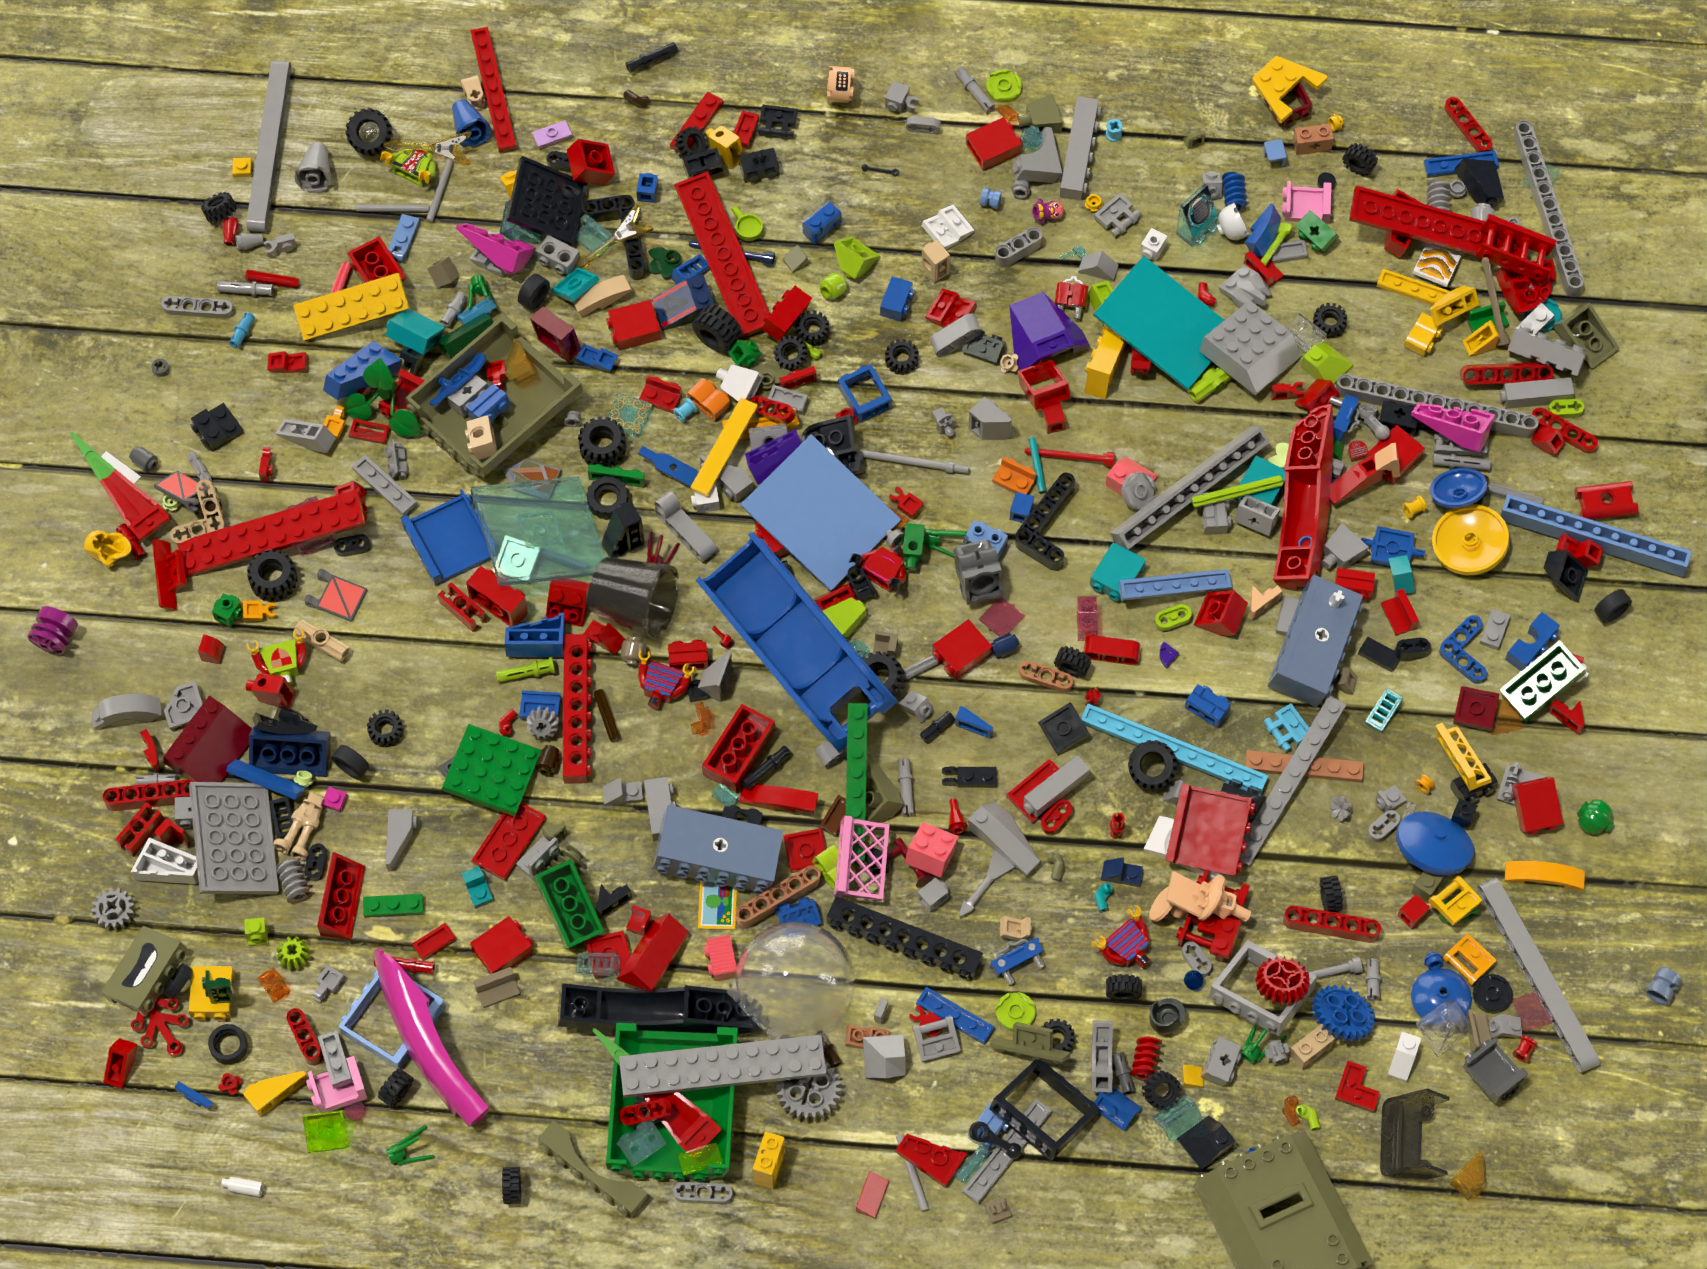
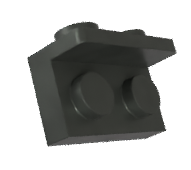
(985, 347)

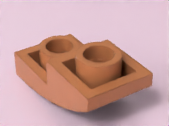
(855, 1035)

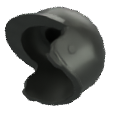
(1166, 1015)

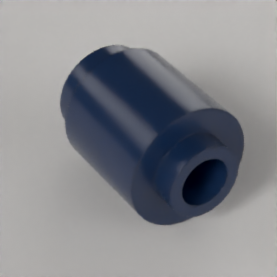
(1005, 645)

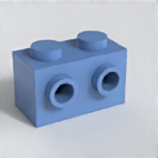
(981, 531)

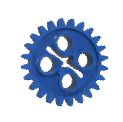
(1343, 1013)

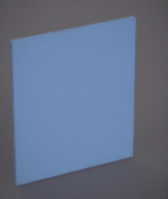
(820, 512)

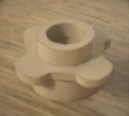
(1005, 363)

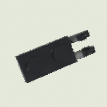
(971, 777)

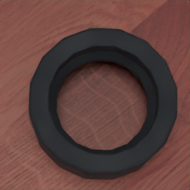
(533, 291)
(1613, 606)
(350, 761)
(218, 1033)

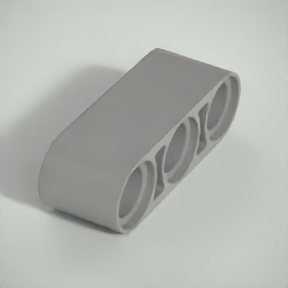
(1021, 240)
(955, 335)

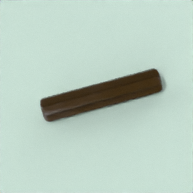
(606, 715)

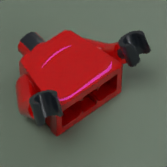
(883, 567)

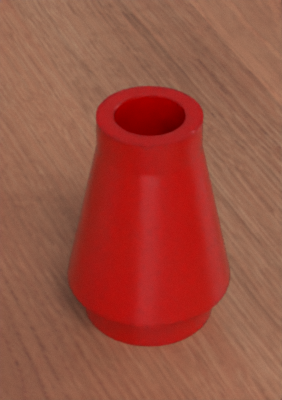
(230, 228)

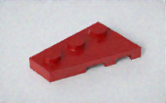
(932, 1159)

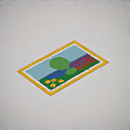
(716, 906)

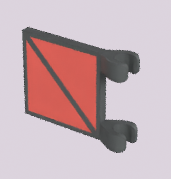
(182, 489)
(339, 596)

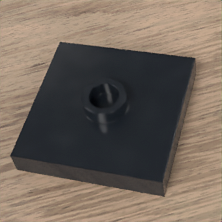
(1064, 728)

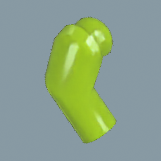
(1308, 1114)

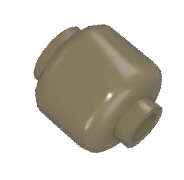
(630, 650)

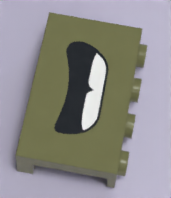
(144, 970)

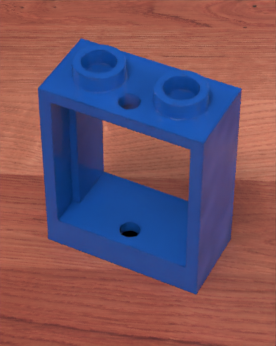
(871, 408)

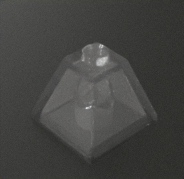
(1444, 1027)

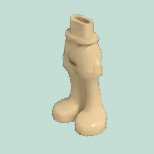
(307, 817)

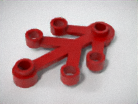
(157, 1020)

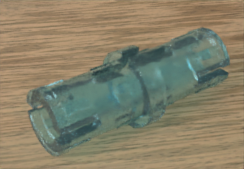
(972, 1163)

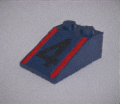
(682, 302)

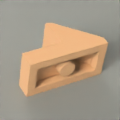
(1388, 460)
(1260, 602)

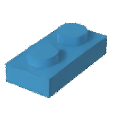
(483, 307)

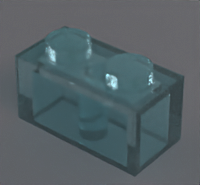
(724, 795)

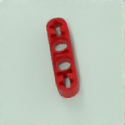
(1464, 127)
(1565, 428)

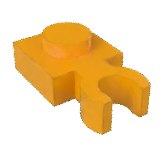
(255, 611)

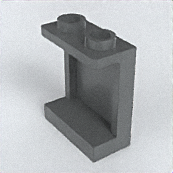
(1494, 1070)

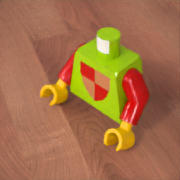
(281, 658)

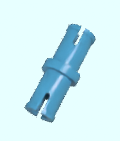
(241, 330)

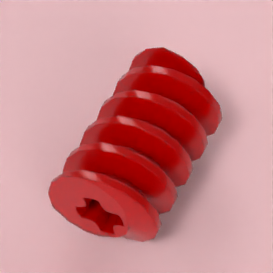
(1144, 1057)

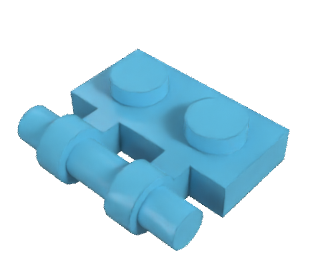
(1292, 724)

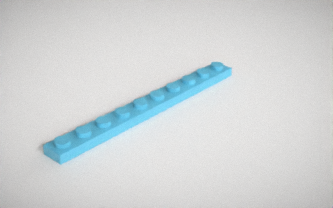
(1184, 752)

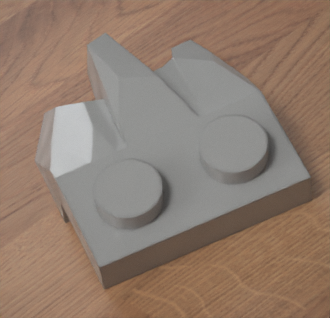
(1245, 286)

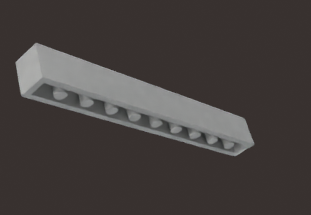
(1190, 485)

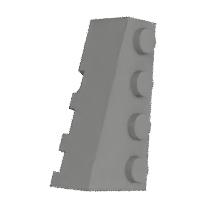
(1547, 350)

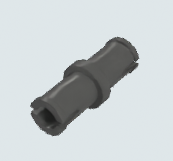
(1123, 1073)

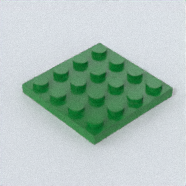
(491, 770)

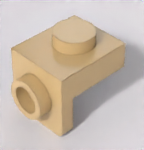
(1015, 928)

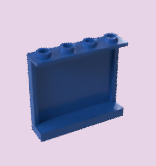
(448, 538)

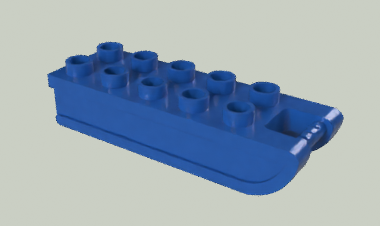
(794, 638)

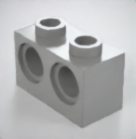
(560, 252)

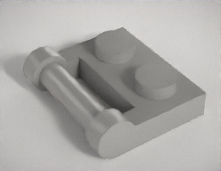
(937, 1045)

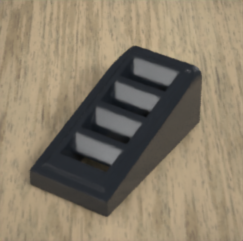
(276, 803)

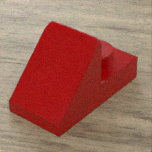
(604, 636)
(1571, 718)

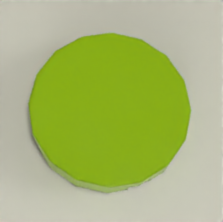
(1003, 86)
(1013, 1009)

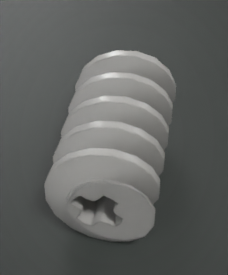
(1438, 194)
(292, 880)

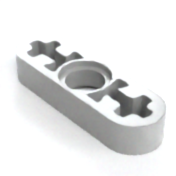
(708, 1200)

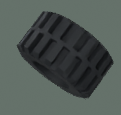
(361, 118)
(717, 328)
(602, 429)
(268, 562)
(896, 672)
(1160, 749)

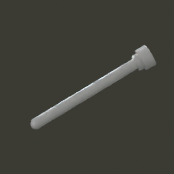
(1353, 965)

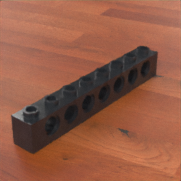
(841, 908)

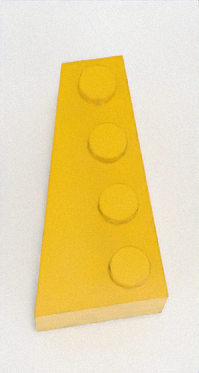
(1104, 363)

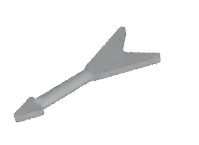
(998, 867)

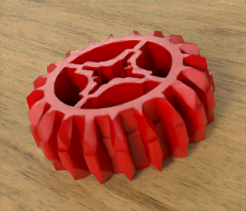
(1282, 980)

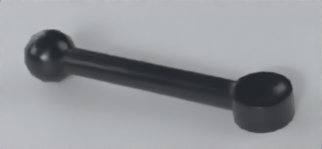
(895, 172)

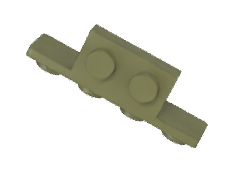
(1031, 1041)

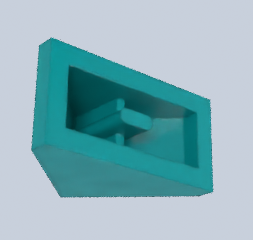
(1401, 574)

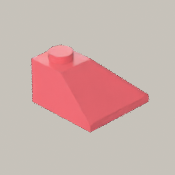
(1121, 470)

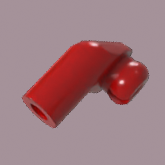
(1204, 296)

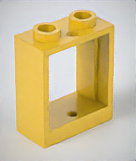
(769, 1163)

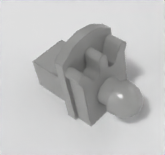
(944, 422)

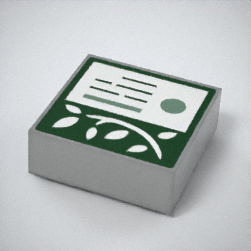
(881, 1010)

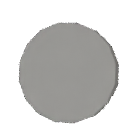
(1138, 490)

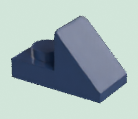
(1121, 873)

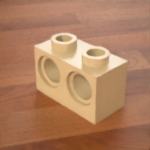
(1311, 1047)

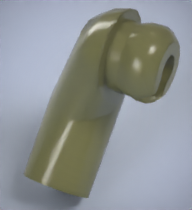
(1058, 865)

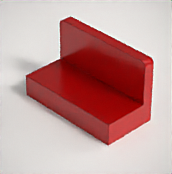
(1269, 273)
(1317, 395)
(1400, 613)
(169, 832)

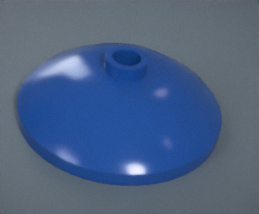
(1458, 488)
(1427, 987)

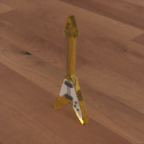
(445, 147)
(624, 232)

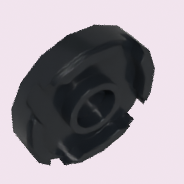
(1492, 993)

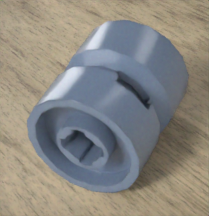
(1663, 986)

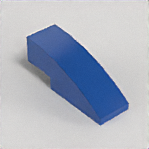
(1264, 231)

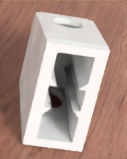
(739, 381)

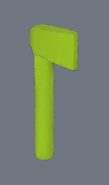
(1283, 230)

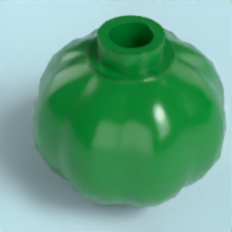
(1595, 817)

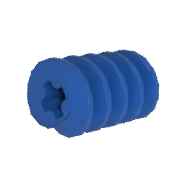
(1234, 190)

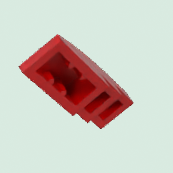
(779, 798)

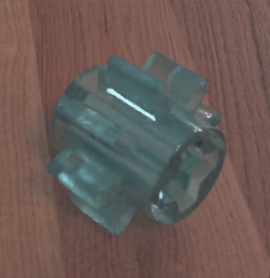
(1031, 137)

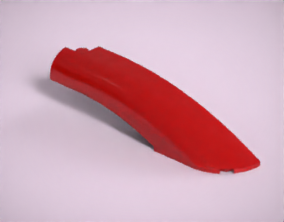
(1305, 499)

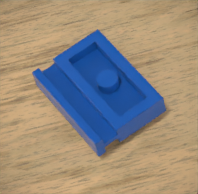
(533, 699)

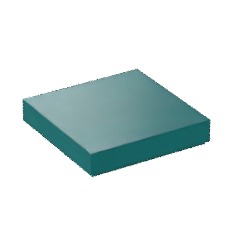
(575, 284)

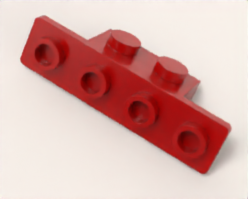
(169, 573)

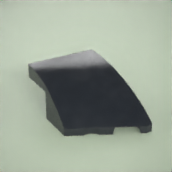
(284, 722)

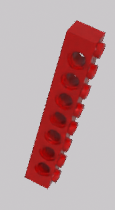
(574, 645)

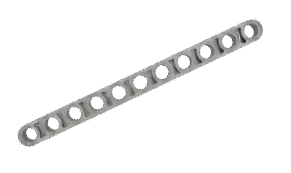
(268, 146)
(1549, 200)
(1411, 395)
(1538, 975)

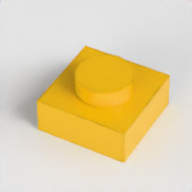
(242, 167)

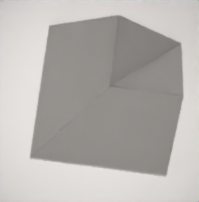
(717, 676)
(884, 1056)

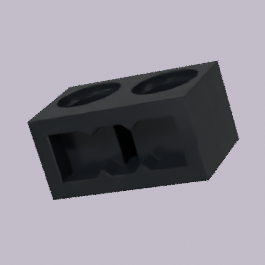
(703, 162)

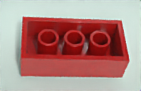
(738, 747)

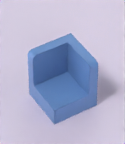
(1275, 151)

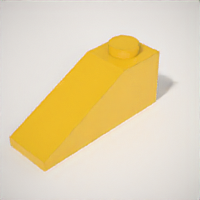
(1454, 304)
(269, 1092)

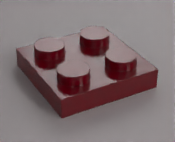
(1476, 708)

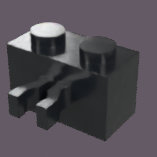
(759, 165)

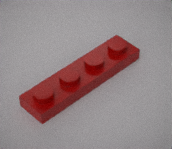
(700, 116)

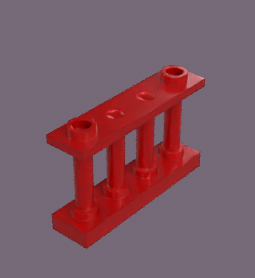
(1521, 236)
(1241, 895)

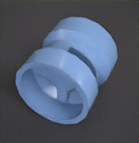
(990, 198)

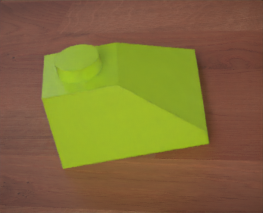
(854, 257)
(1325, 362)

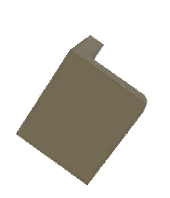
(443, 272)
(885, 642)

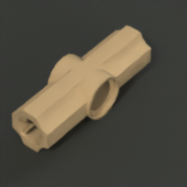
(330, 646)

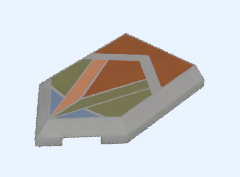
(530, 471)

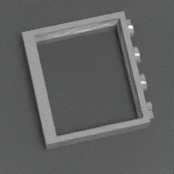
(1245, 1008)

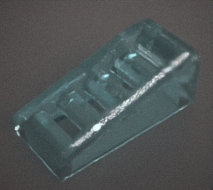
(611, 958)

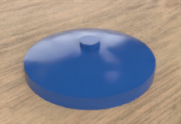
(1434, 843)

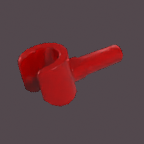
(726, 640)

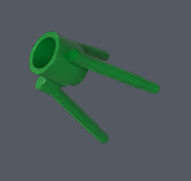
(479, 286)
(934, 536)
(1251, 1051)
(397, 1152)

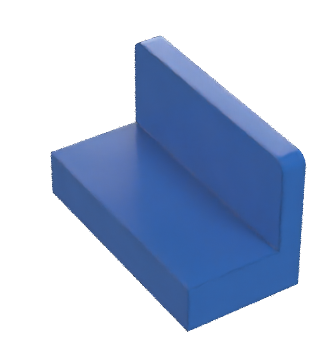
(1117, 1108)

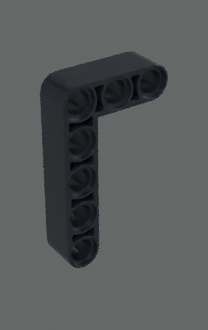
(617, 212)
(1042, 520)

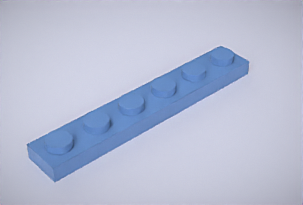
(1174, 584)

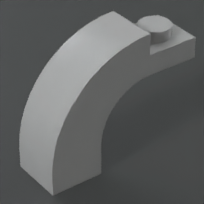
(126, 706)
(1101, 1056)

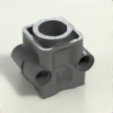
(978, 571)

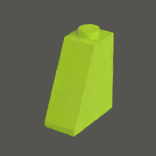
(846, 615)

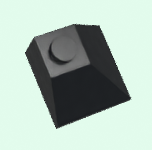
(1566, 572)
(1206, 1142)

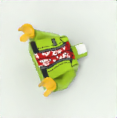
(412, 165)

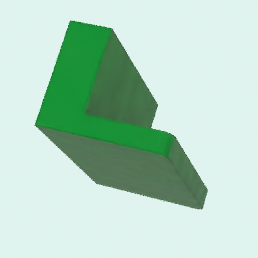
(1482, 315)

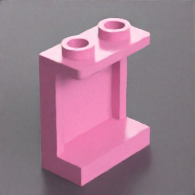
(1302, 199)
(331, 1099)

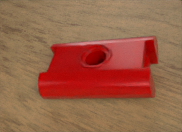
(1617, 493)

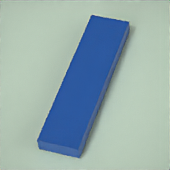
(1446, 165)
(265, 779)
(963, 1019)

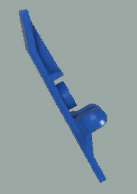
(449, 387)
(663, 462)

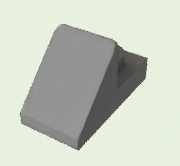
(622, 793)

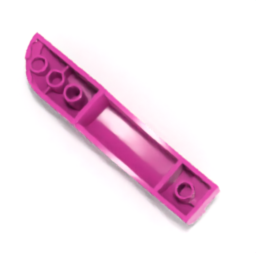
(415, 1026)

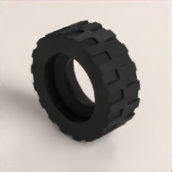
(600, 485)

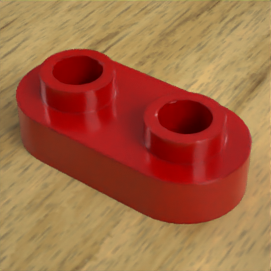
(1055, 817)

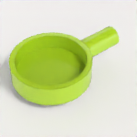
(748, 226)

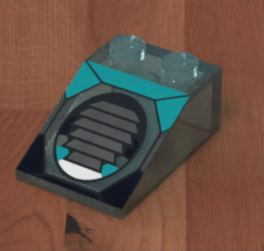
(1197, 217)

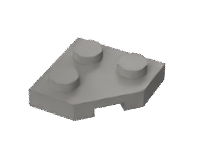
(183, 705)

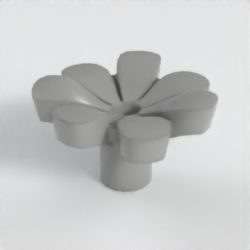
(1340, 808)

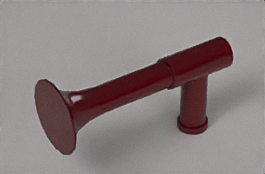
(923, 878)

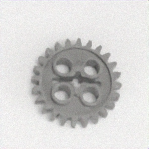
(826, 1094)

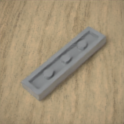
(384, 485)

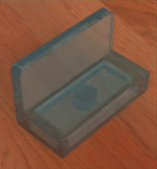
(592, 234)
(1178, 1118)

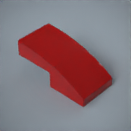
(287, 363)
(151, 752)

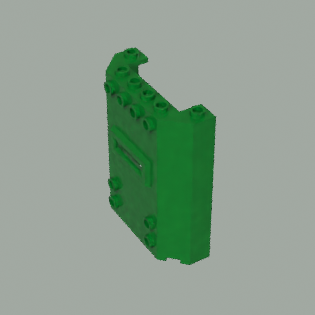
(714, 1101)

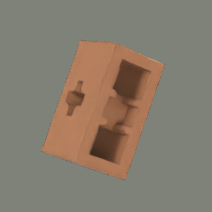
(1313, 139)

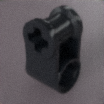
(861, 587)

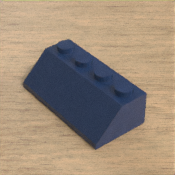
(290, 752)

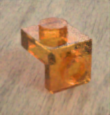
(703, 724)
(273, 984)

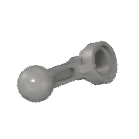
(1368, 413)

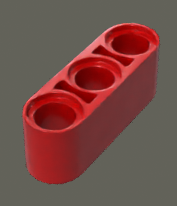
(1112, 649)
(309, 1044)

